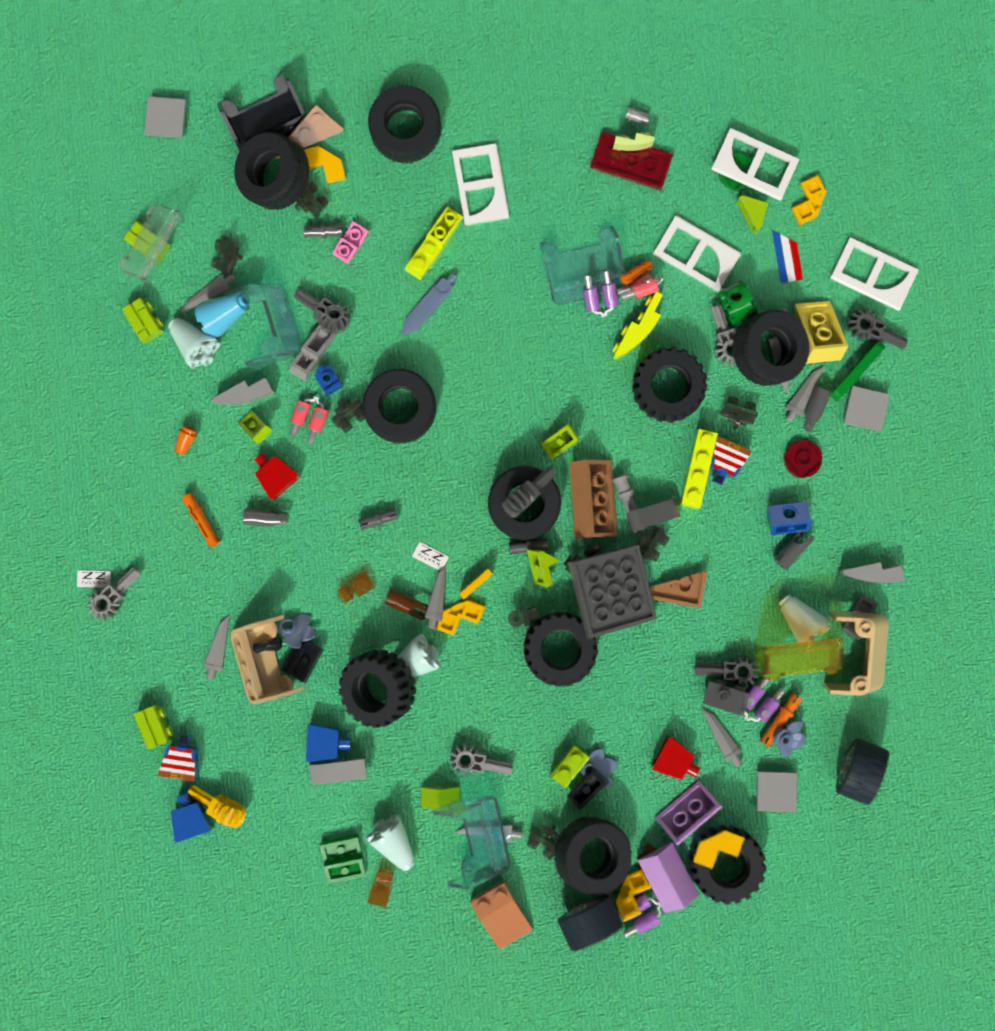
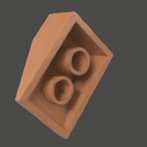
(501, 914)

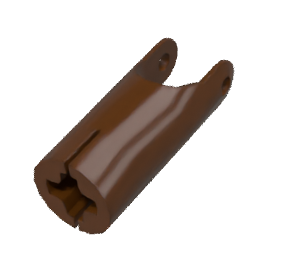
(405, 604)

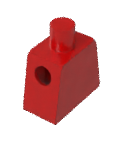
(274, 475)
(674, 760)

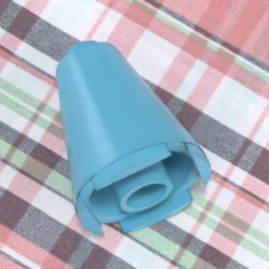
(221, 313)

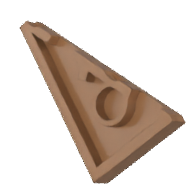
(314, 128)
(681, 591)

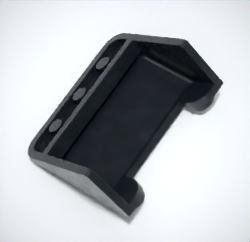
(275, 113)

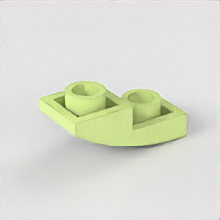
(642, 141)

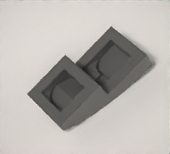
(862, 605)

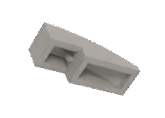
(312, 353)
(245, 394)
(874, 573)
(338, 771)

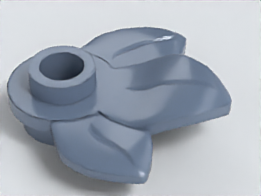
(299, 630)
(789, 738)
(602, 765)

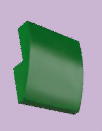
(343, 859)

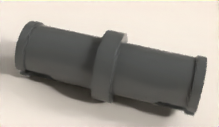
(323, 230)
(378, 519)
(521, 547)

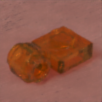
(360, 584)
(380, 892)

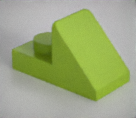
(255, 427)
(560, 441)
(540, 566)

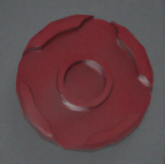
(802, 459)

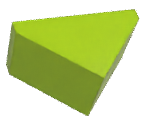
(753, 212)
(438, 796)

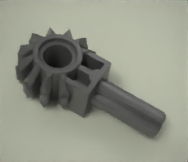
(324, 311)
(875, 329)
(527, 493)
(729, 670)

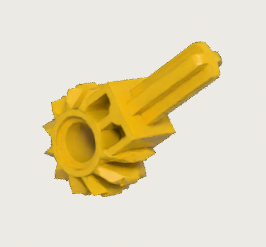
(220, 807)

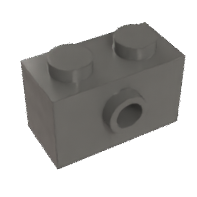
(726, 698)

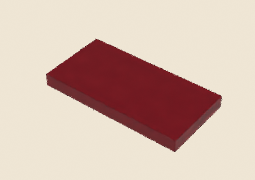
(642, 166)

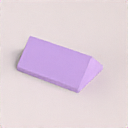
(688, 812)
(669, 878)

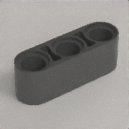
(653, 514)

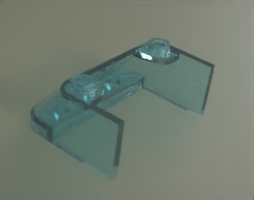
(286, 338)
(485, 840)

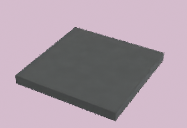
(612, 591)

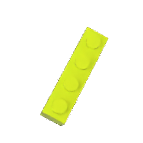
(698, 469)

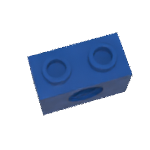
(780, 524)

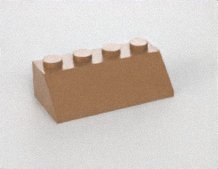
(593, 499)

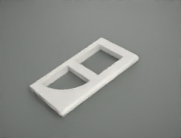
(726, 166)
(498, 207)
(726, 255)
(891, 297)

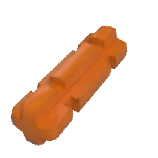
(636, 272)

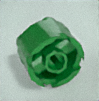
(737, 302)

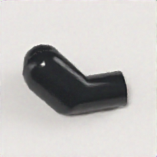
(269, 645)

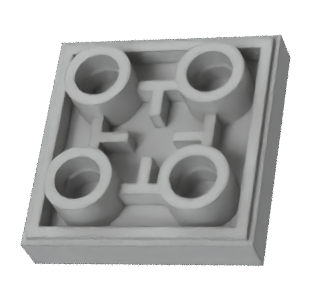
(165, 117)
(866, 409)
(776, 791)

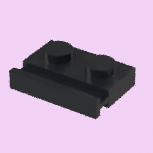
(302, 661)

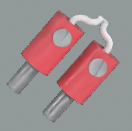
(640, 287)
(300, 414)

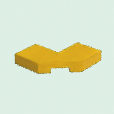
(332, 165)
(815, 194)
(467, 610)
(708, 848)
(631, 886)

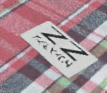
(430, 556)
(94, 579)

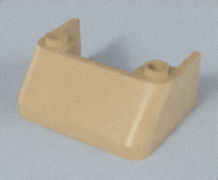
(875, 630)
(260, 670)

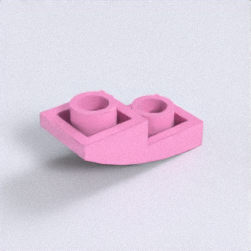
(351, 242)

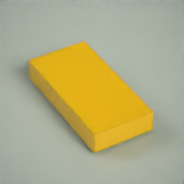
(476, 583)

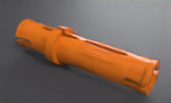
(200, 519)
(781, 719)

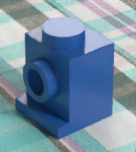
(330, 386)

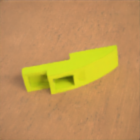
(434, 243)
(637, 333)

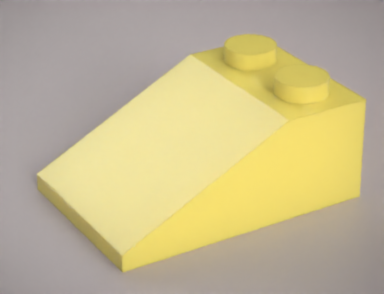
(822, 330)

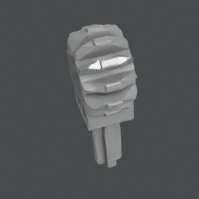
(724, 337)
(113, 595)
(478, 762)

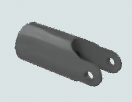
(815, 407)
(263, 517)
(792, 551)

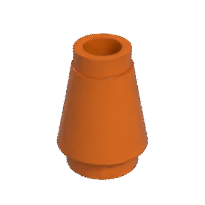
(185, 439)

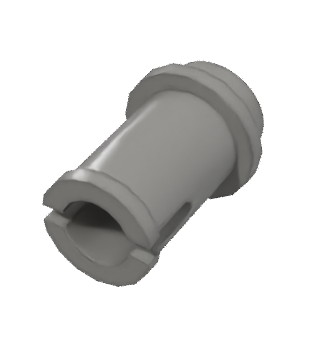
(637, 116)

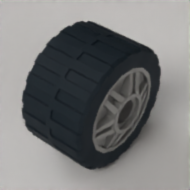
(862, 771)
(590, 922)

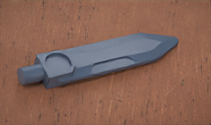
(428, 305)

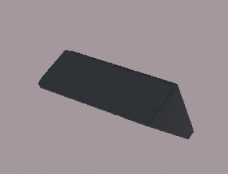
(587, 789)

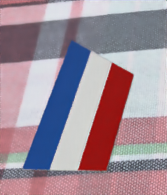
(787, 258)

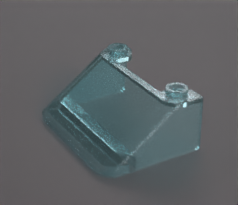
(567, 269)

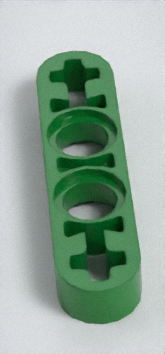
(857, 371)

